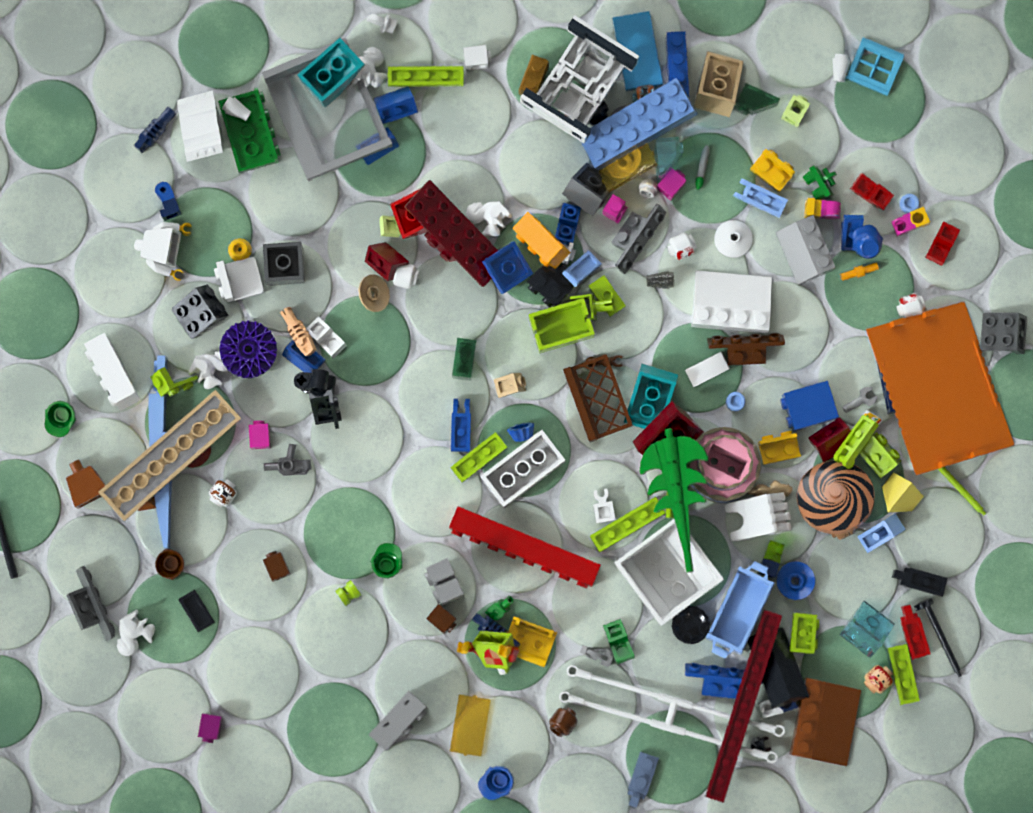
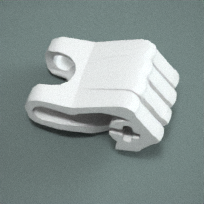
(761, 516)

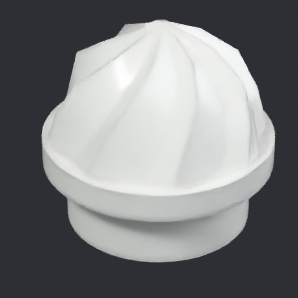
(648, 188)

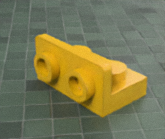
(773, 170)
(779, 448)

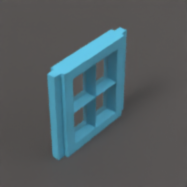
(869, 82)

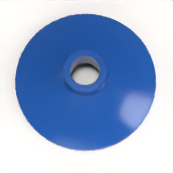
(802, 573)

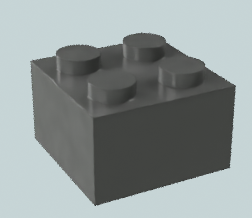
(283, 263)

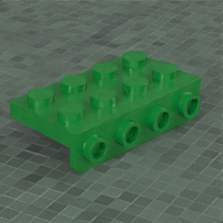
(252, 138)

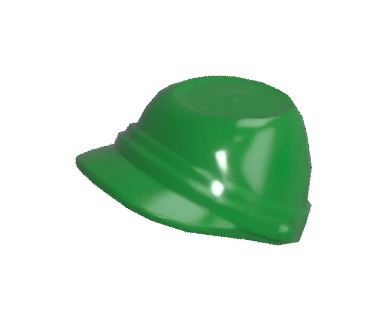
(59, 418)
(387, 560)

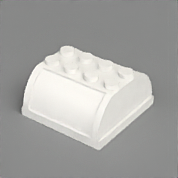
(659, 573)

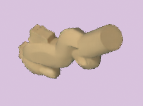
(775, 487)

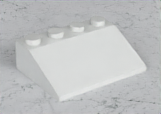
(731, 302)

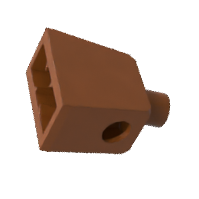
(84, 484)

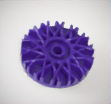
(237, 359)

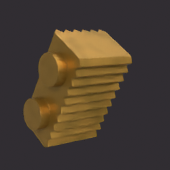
(534, 74)

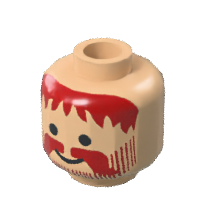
(878, 679)

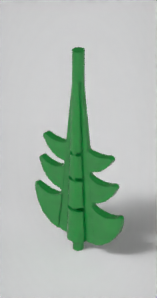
(672, 457)

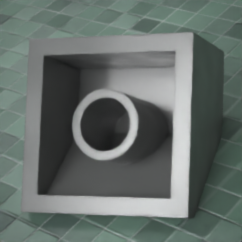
(587, 189)

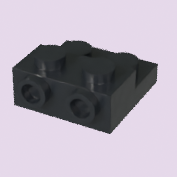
(550, 284)

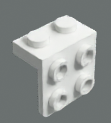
(239, 279)

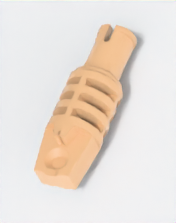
(298, 332)

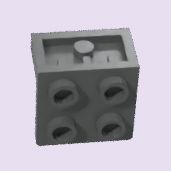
(1003, 332)

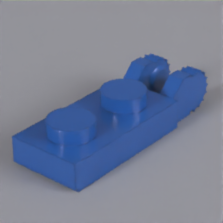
(460, 428)

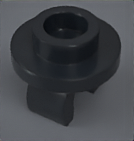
(758, 743)

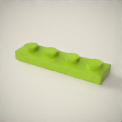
(425, 76)
(626, 525)

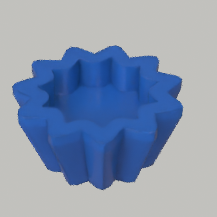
(521, 431)

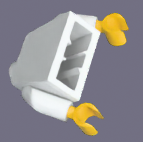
(161, 247)

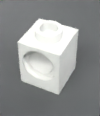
(476, 57)

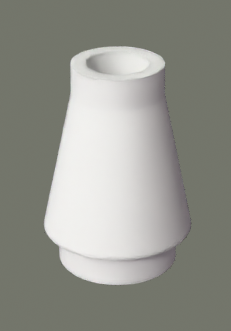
(840, 67)
(236, 108)

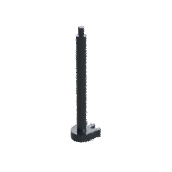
(926, 604)

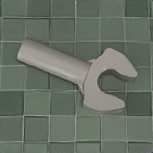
(860, 400)

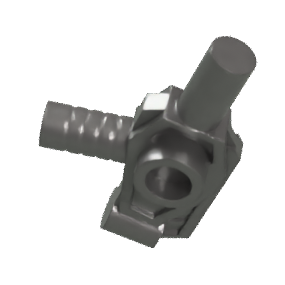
(288, 465)

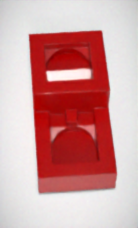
(872, 192)
(942, 243)

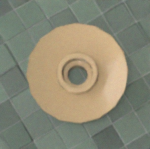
(379, 293)

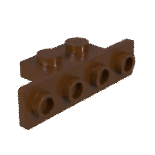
(746, 349)

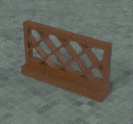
(582, 404)

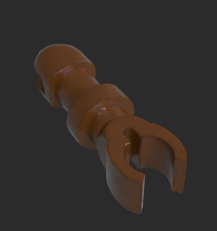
(611, 359)

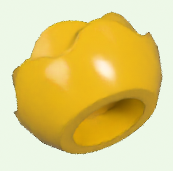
(239, 255)

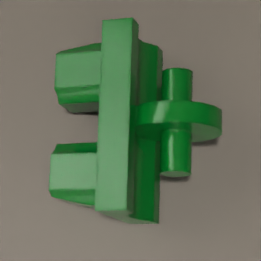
(816, 175)

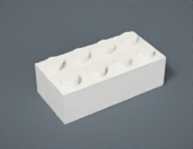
(522, 469)

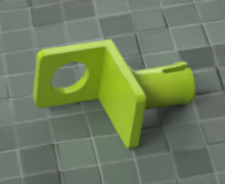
(595, 306)

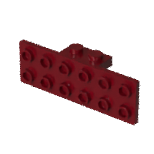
(451, 231)

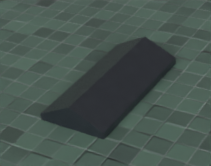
(782, 675)

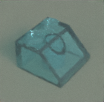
(667, 155)
(867, 629)

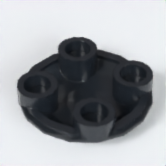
(690, 625)

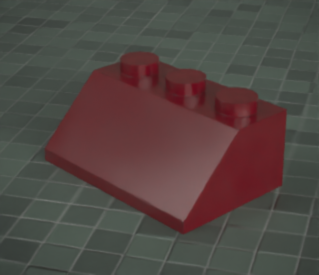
(670, 417)

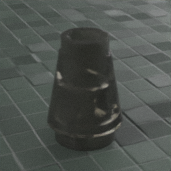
(661, 280)

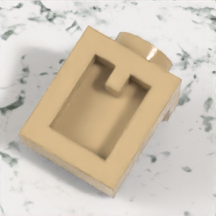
(510, 384)

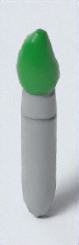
(702, 167)

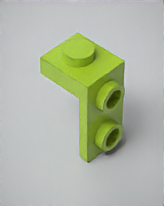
(165, 385)

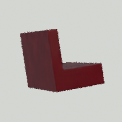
(384, 259)
(830, 438)

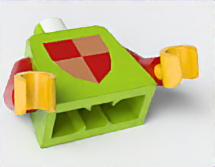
(493, 649)

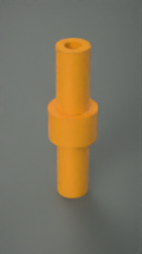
(859, 271)

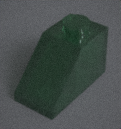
(755, 100)

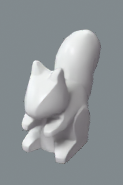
(372, 58)
(492, 213)
(205, 367)
(131, 628)

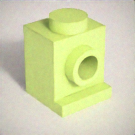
(792, 117)

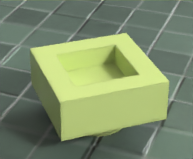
(389, 226)

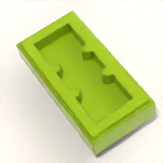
(603, 290)

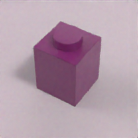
(210, 727)

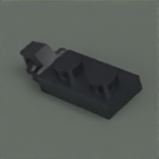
(921, 581)

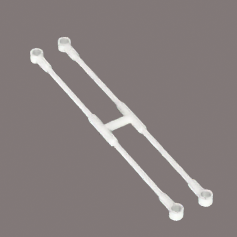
(668, 724)

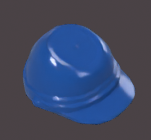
(867, 241)
(496, 782)

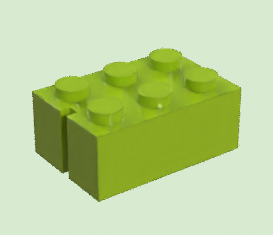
(561, 325)

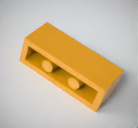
(540, 241)

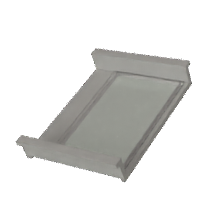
(328, 135)

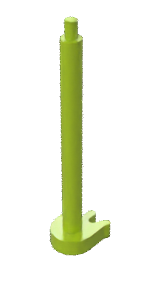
(962, 490)

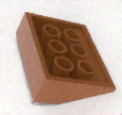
(825, 722)

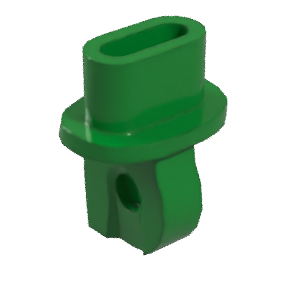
(499, 608)

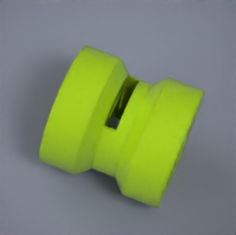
(352, 592)

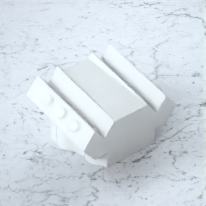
(200, 126)

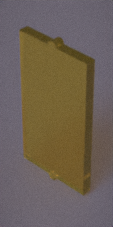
(628, 167)
(470, 725)

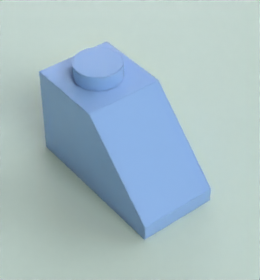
(881, 533)

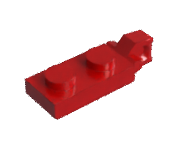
(914, 633)

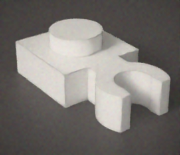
(603, 510)

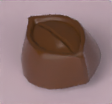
(169, 564)

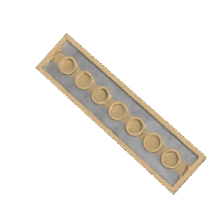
(169, 455)

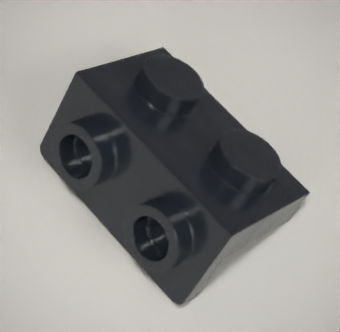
(324, 408)

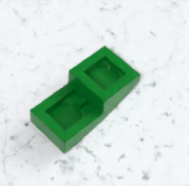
(618, 641)

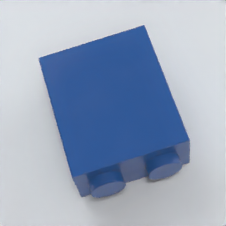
(809, 406)

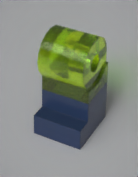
(772, 558)

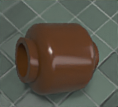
(563, 722)

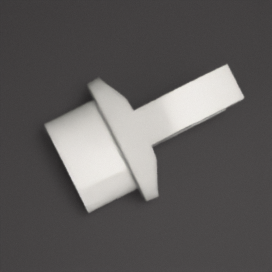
(387, 24)

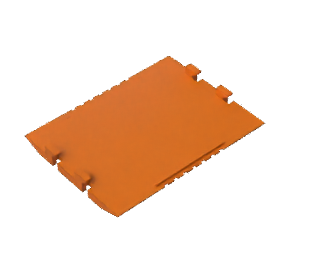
(940, 387)

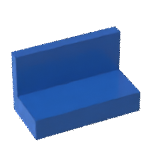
(395, 105)

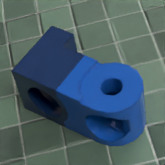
(170, 204)

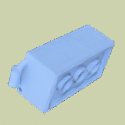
(740, 610)

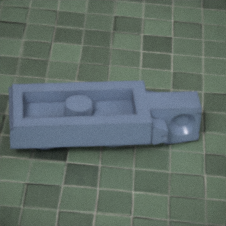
(641, 778)

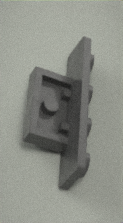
(634, 236)
(87, 605)

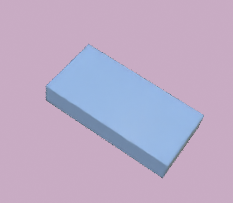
(582, 268)

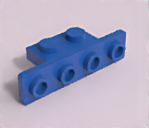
(716, 680)

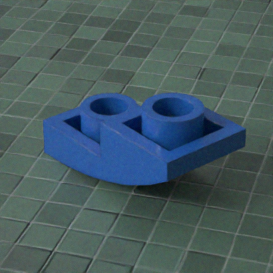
(567, 223)

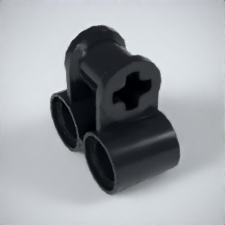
(315, 381)

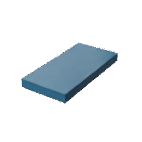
(637, 35)

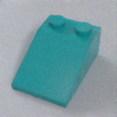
(331, 72)
(650, 395)

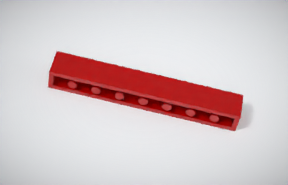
(524, 546)

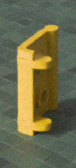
(533, 640)

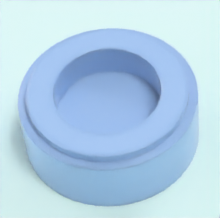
(909, 203)
(735, 401)

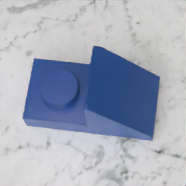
(848, 226)

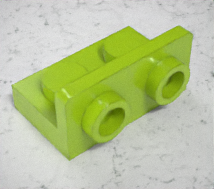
(880, 455)
(804, 633)

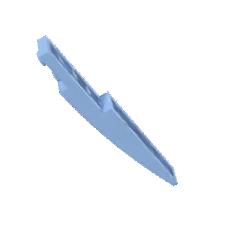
(157, 429)

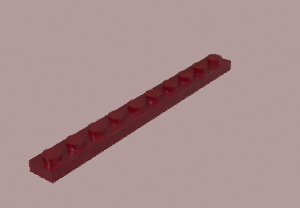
(743, 706)

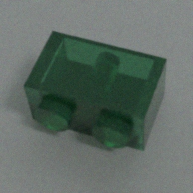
(464, 359)

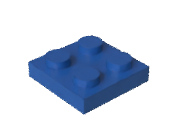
(507, 267)

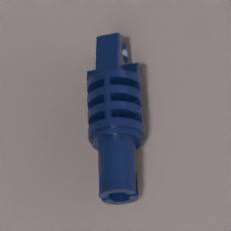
(154, 130)
(490, 625)

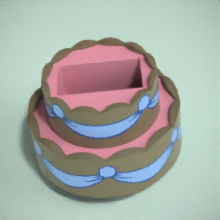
(733, 450)

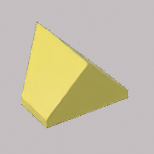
(900, 494)

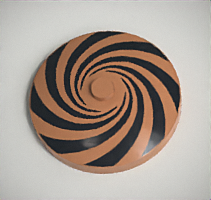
(835, 497)

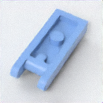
(762, 198)

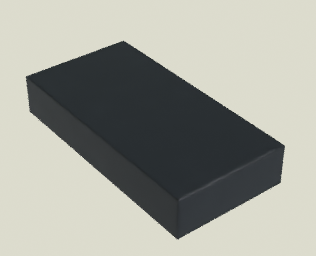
(196, 610)

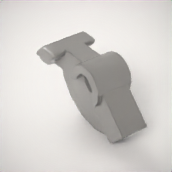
(595, 654)

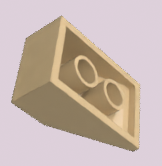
(718, 84)

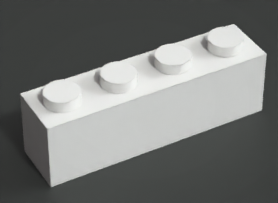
(111, 371)

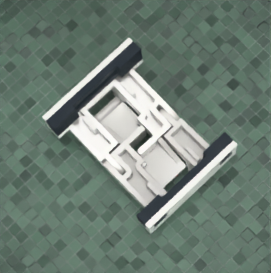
(592, 73)

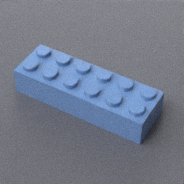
(639, 124)

